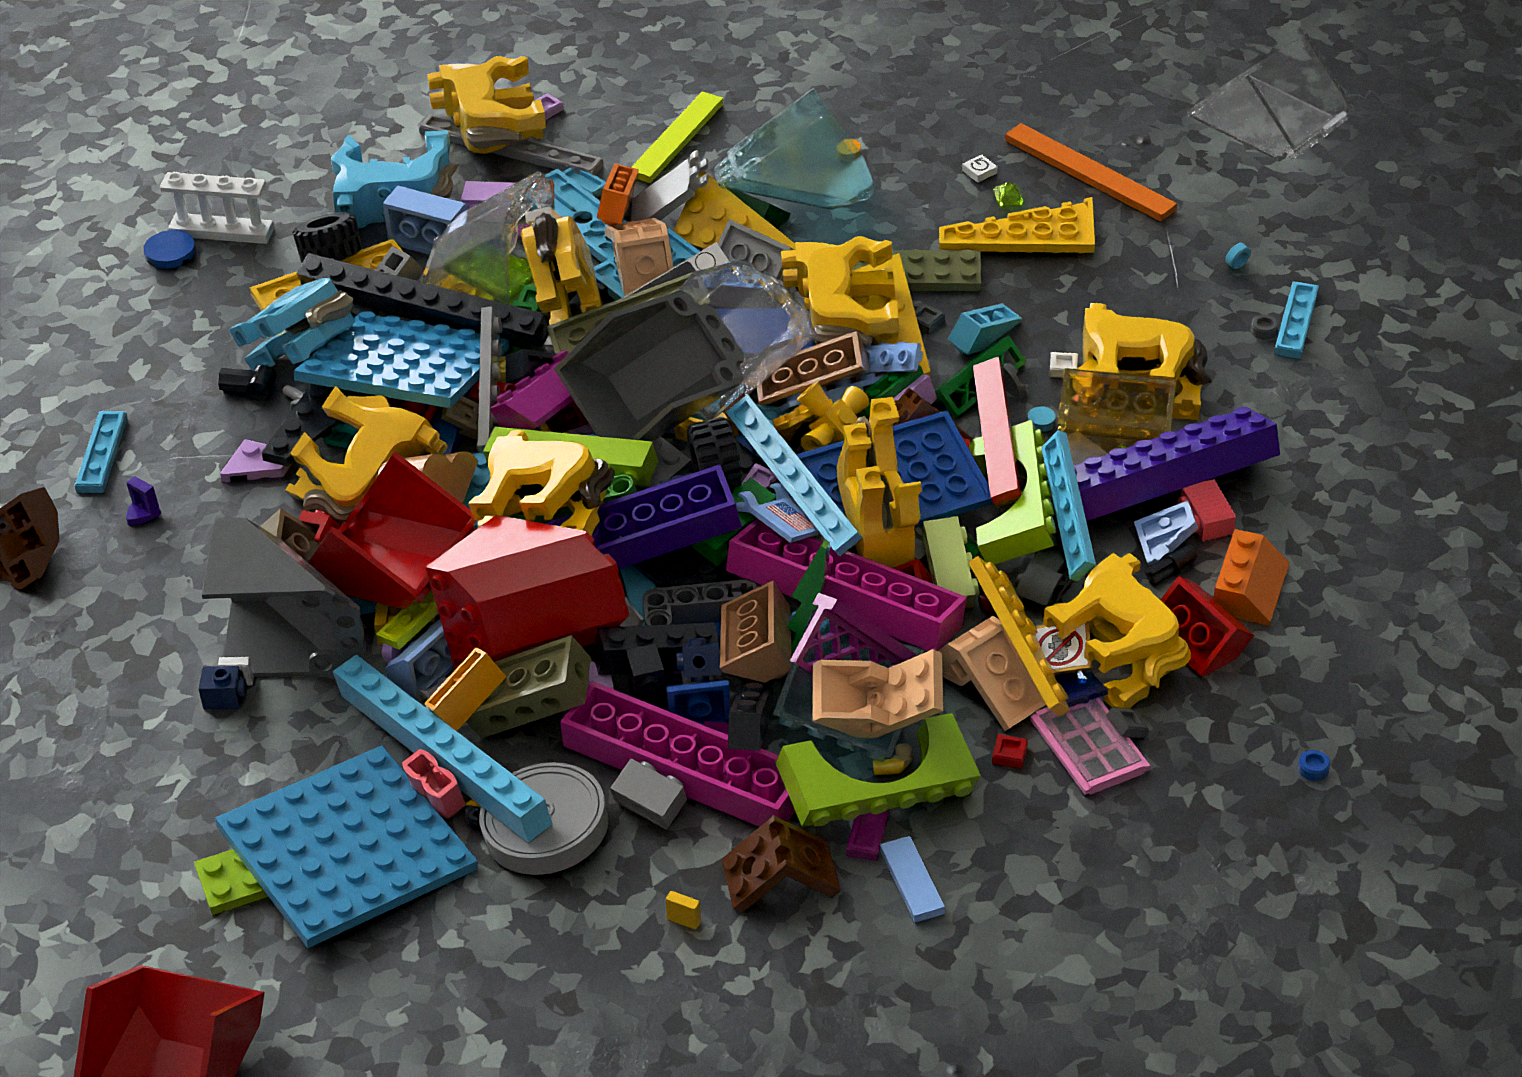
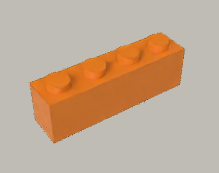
(617, 194)

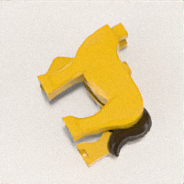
(560, 265)
(1148, 350)
(542, 479)

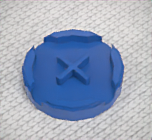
(169, 249)

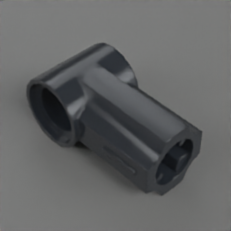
(254, 382)

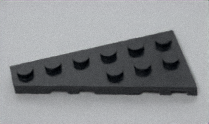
(305, 417)

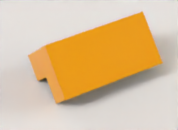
(465, 689)

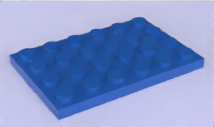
(925, 452)

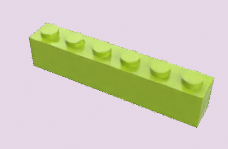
(625, 456)

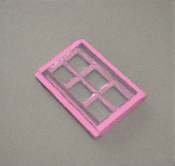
(1090, 746)

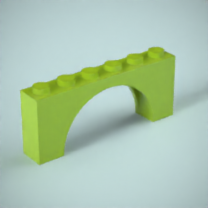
(1029, 521)
(826, 794)

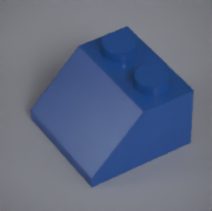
(700, 701)

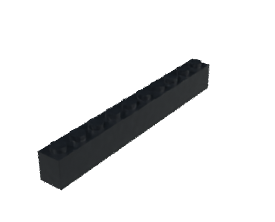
(425, 301)

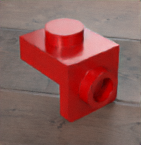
(320, 521)

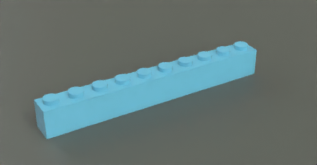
(419, 728)

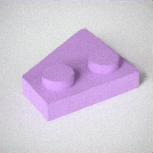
(249, 462)

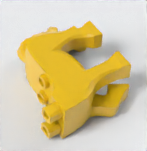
(1129, 628)

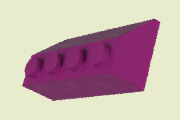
(534, 398)

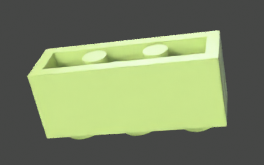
(948, 558)

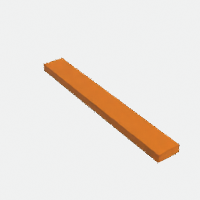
(1091, 172)

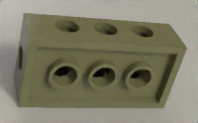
(535, 687)

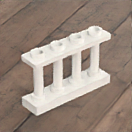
(218, 227)

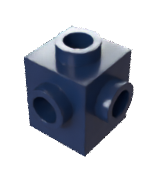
(710, 664)

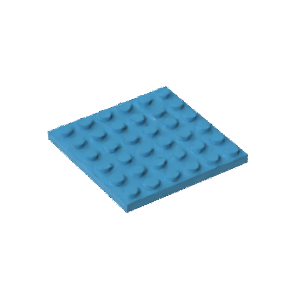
(398, 360)
(345, 845)

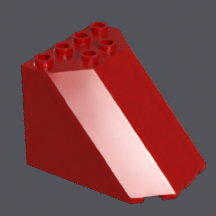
(393, 537)
(523, 588)
(165, 1026)

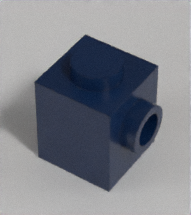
(221, 687)

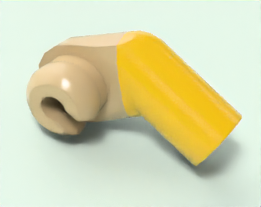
(897, 763)

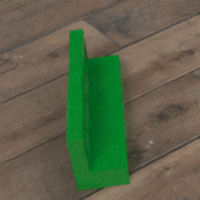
(964, 375)

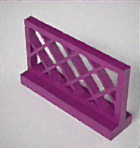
(858, 630)

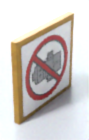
(1065, 654)

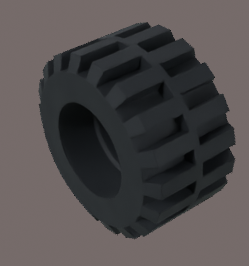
(329, 236)
(714, 444)

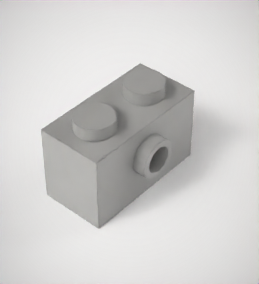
(649, 793)

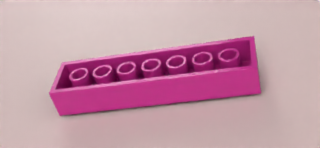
(886, 597)
(620, 727)

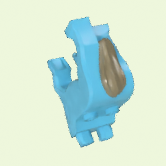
(365, 186)
(306, 317)

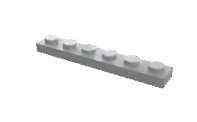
(489, 373)

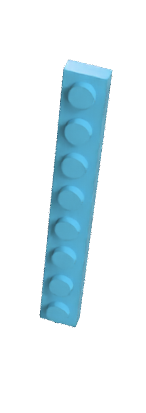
(794, 475)

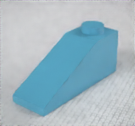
(982, 327)

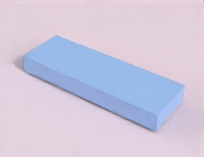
(912, 879)

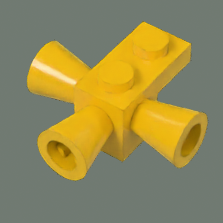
(831, 417)

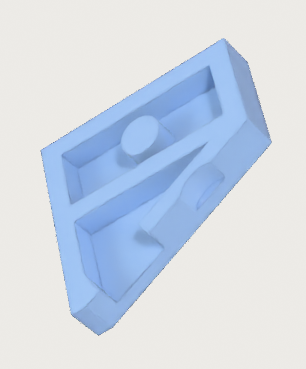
(1165, 531)

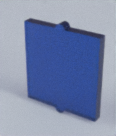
(1081, 687)

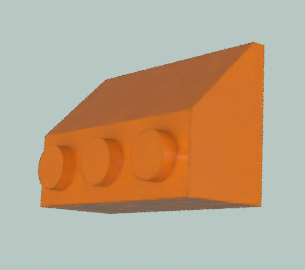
(1251, 578)

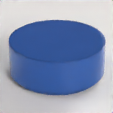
(1314, 765)

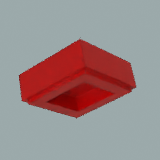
(1010, 751)

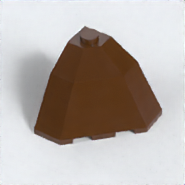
(27, 537)

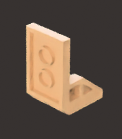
(640, 251)
(996, 670)
(875, 699)

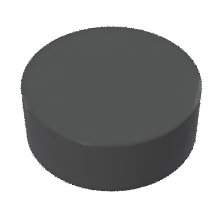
(1264, 327)

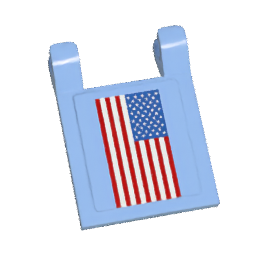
(780, 515)

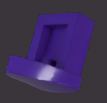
(144, 502)

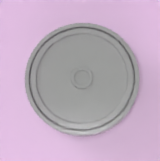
(576, 814)

